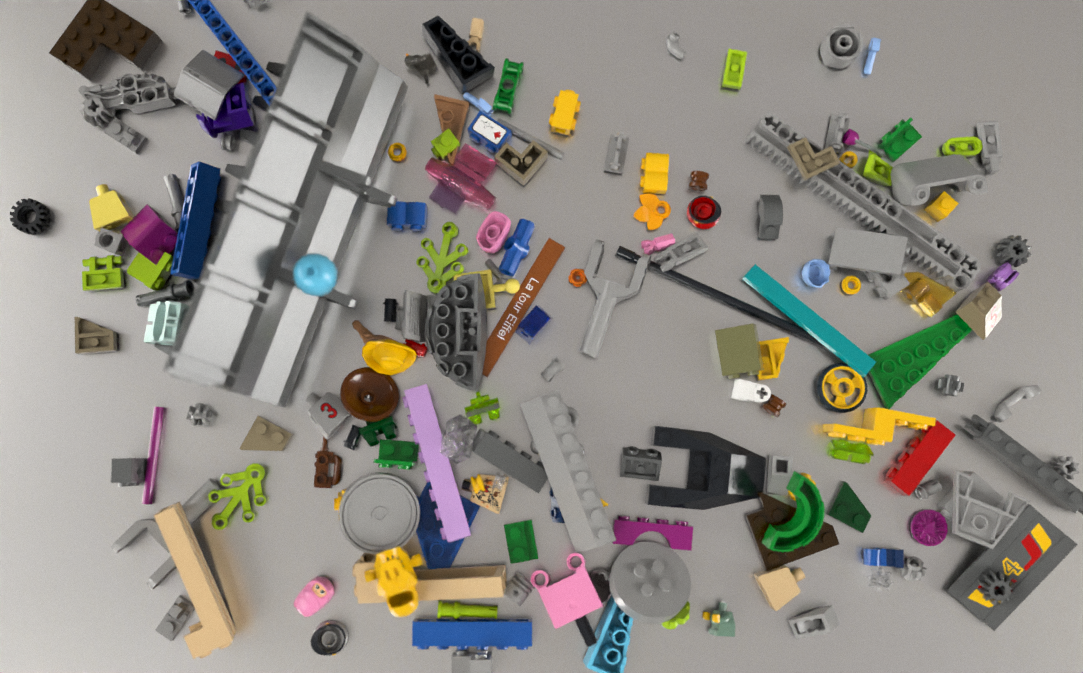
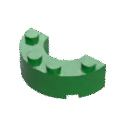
(806, 521)

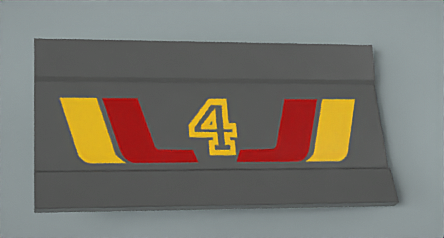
(1024, 553)

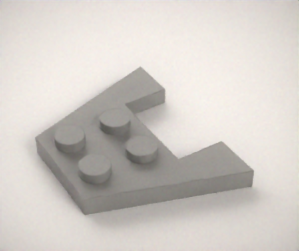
(978, 520)

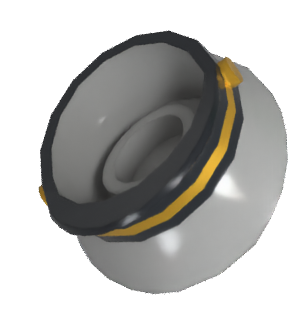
(329, 638)

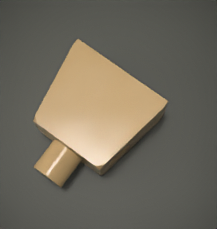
(779, 585)

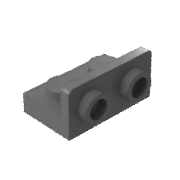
(641, 463)

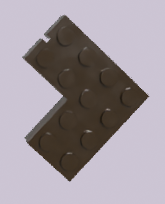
(103, 29)

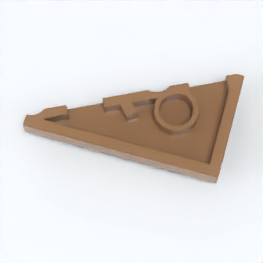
(452, 116)

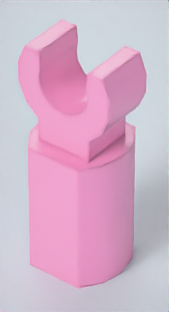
(658, 244)

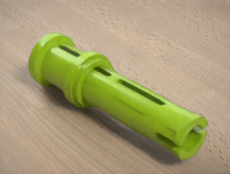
(460, 610)

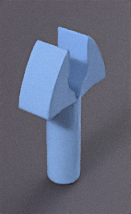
(873, 47)
(479, 103)

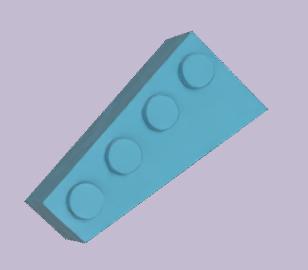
(612, 641)

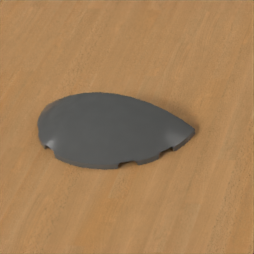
(459, 330)

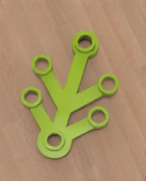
(442, 260)
(239, 493)

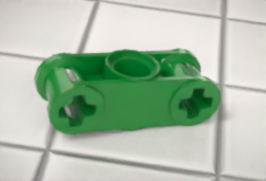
(511, 74)

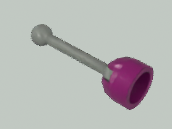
(851, 138)

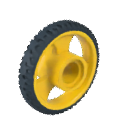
(839, 404)

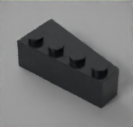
(460, 61)

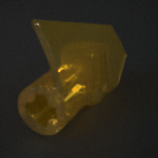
(926, 293)

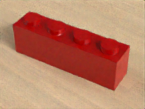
(919, 458)

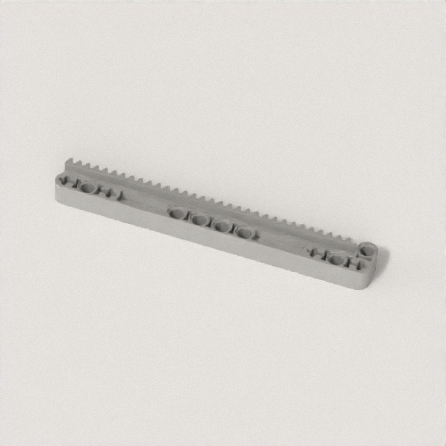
(902, 222)

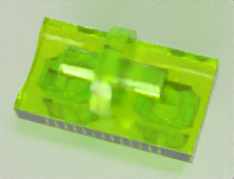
(482, 405)

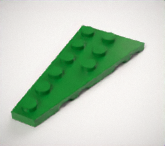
(912, 357)

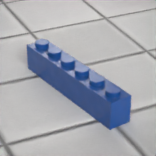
(196, 221)
(471, 632)

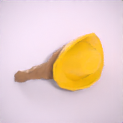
(384, 353)

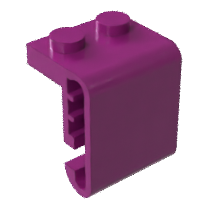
(150, 234)

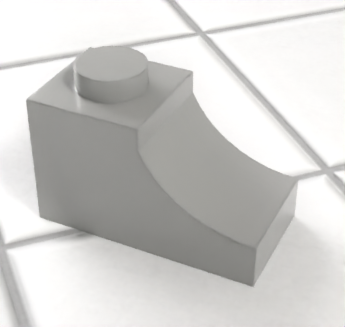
(816, 622)

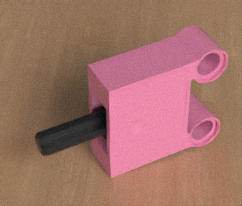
(571, 598)

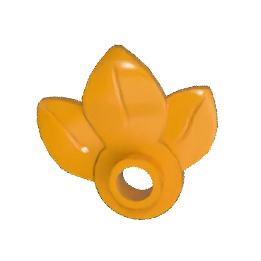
(649, 211)

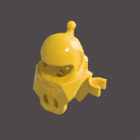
(395, 581)

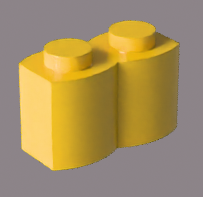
(655, 173)

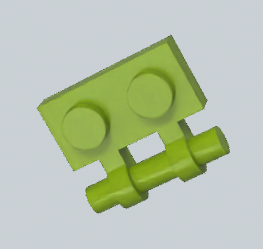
(102, 279)

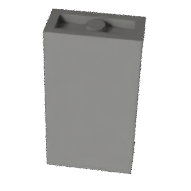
(869, 251)

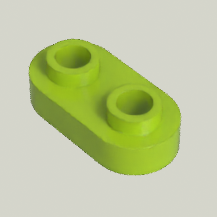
(960, 146)

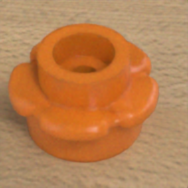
(577, 282)

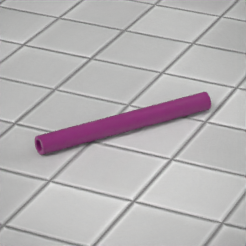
(153, 455)

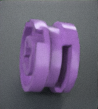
(1003, 276)

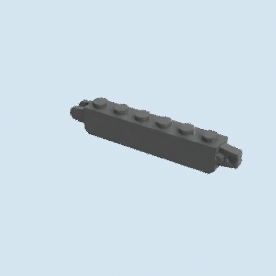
(1026, 465)

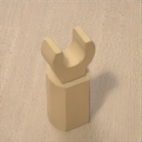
(476, 32)

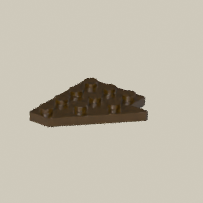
(779, 513)

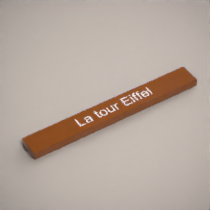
(521, 303)

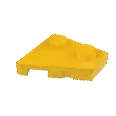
(772, 357)

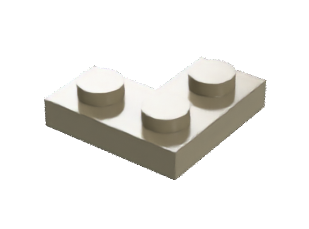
(809, 162)

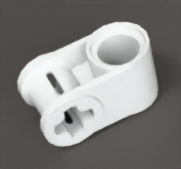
(746, 391)

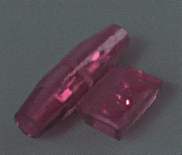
(465, 176)

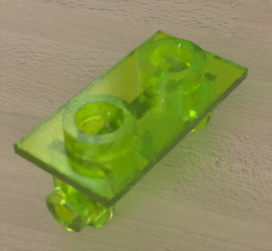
(859, 452)

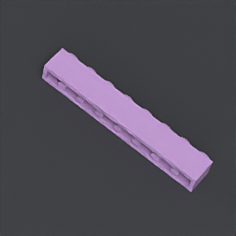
(438, 467)

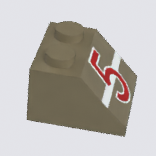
(982, 310)

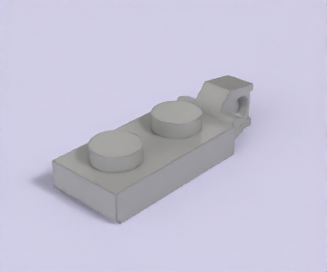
(991, 145)

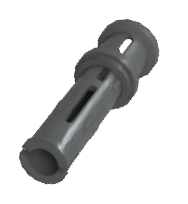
(173, 292)

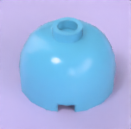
(315, 274)

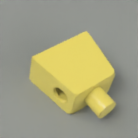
(109, 209)

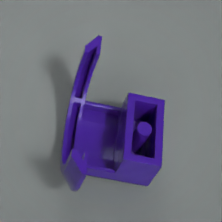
(234, 114)

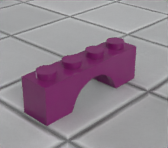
(677, 535)

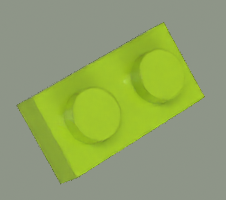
(734, 69)

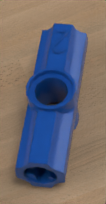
(516, 247)

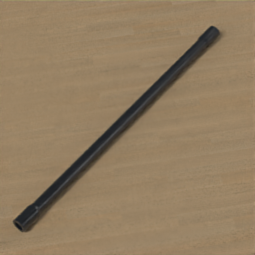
(631, 256)

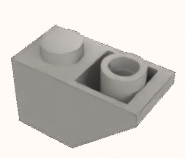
(779, 474)

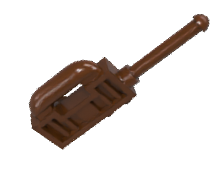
(322, 465)

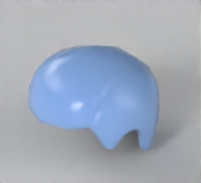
(816, 273)

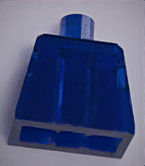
(533, 324)

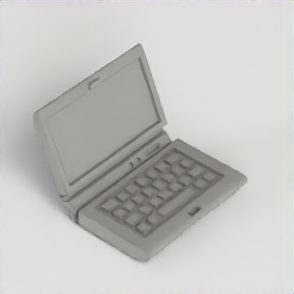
(206, 83)
(415, 314)

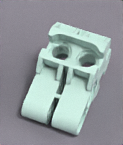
(166, 322)

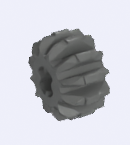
(1014, 250)
(1002, 593)

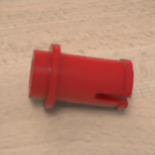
(420, 349)

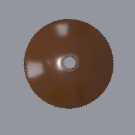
(376, 387)

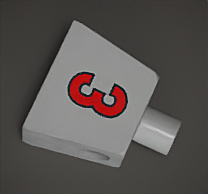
(327, 413)

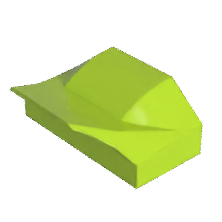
(877, 170)

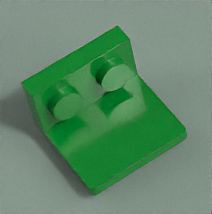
(397, 453)

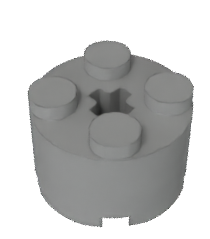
(841, 46)

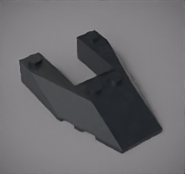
(716, 471)

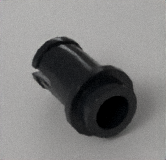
(390, 310)
(353, 438)

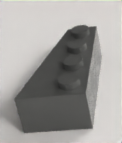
(509, 460)

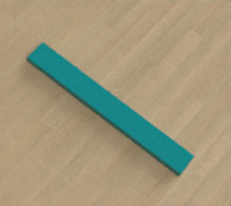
(809, 320)

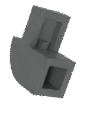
(771, 216)

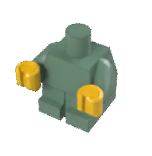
(722, 621)

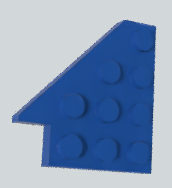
(436, 551)

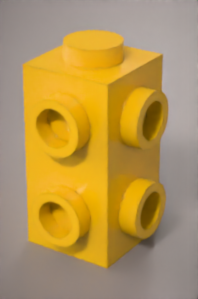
(563, 118)

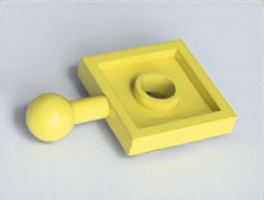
(511, 286)

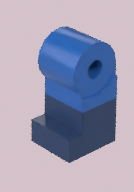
(883, 557)

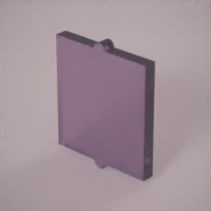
(446, 198)

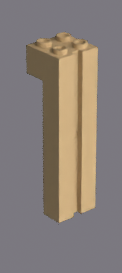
(437, 583)
(215, 623)

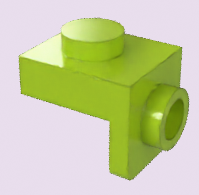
(444, 144)

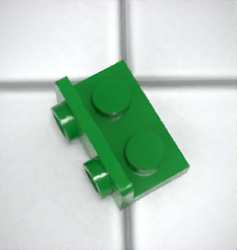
(900, 140)

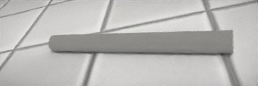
(529, 138)

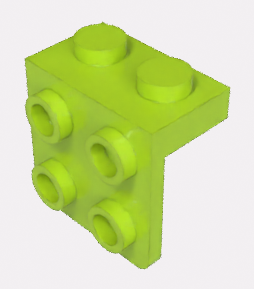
(150, 274)

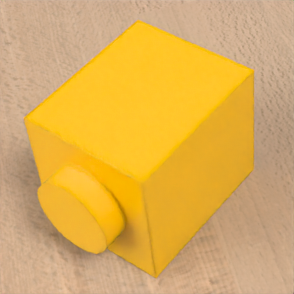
(941, 206)

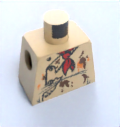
(490, 498)

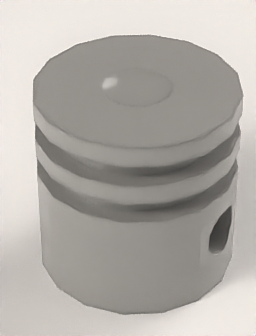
(520, 584)

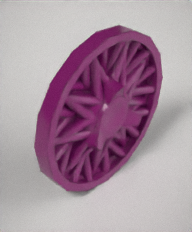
(929, 527)

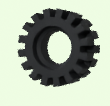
(19, 216)

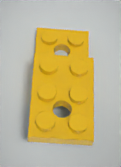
(878, 426)

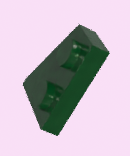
(849, 509)

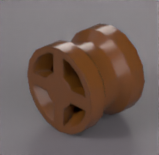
(699, 180)
(774, 405)

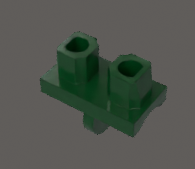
(375, 428)

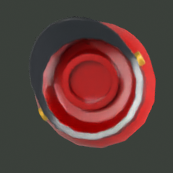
(704, 212)

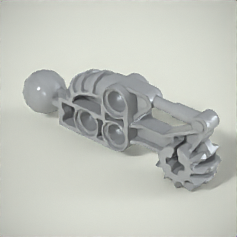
(100, 109)

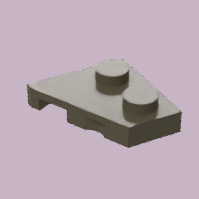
(93, 337)
(266, 436)

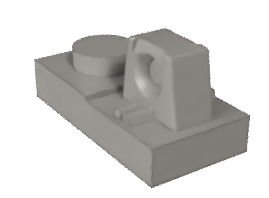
(125, 135)
(175, 618)

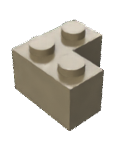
(522, 165)

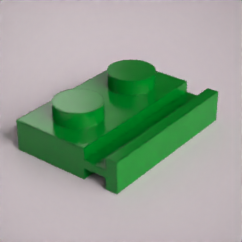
(521, 541)

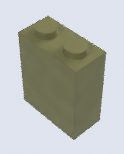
(739, 351)

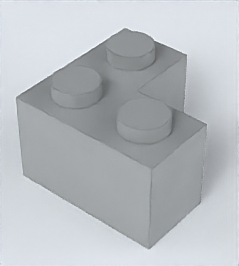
(471, 662)

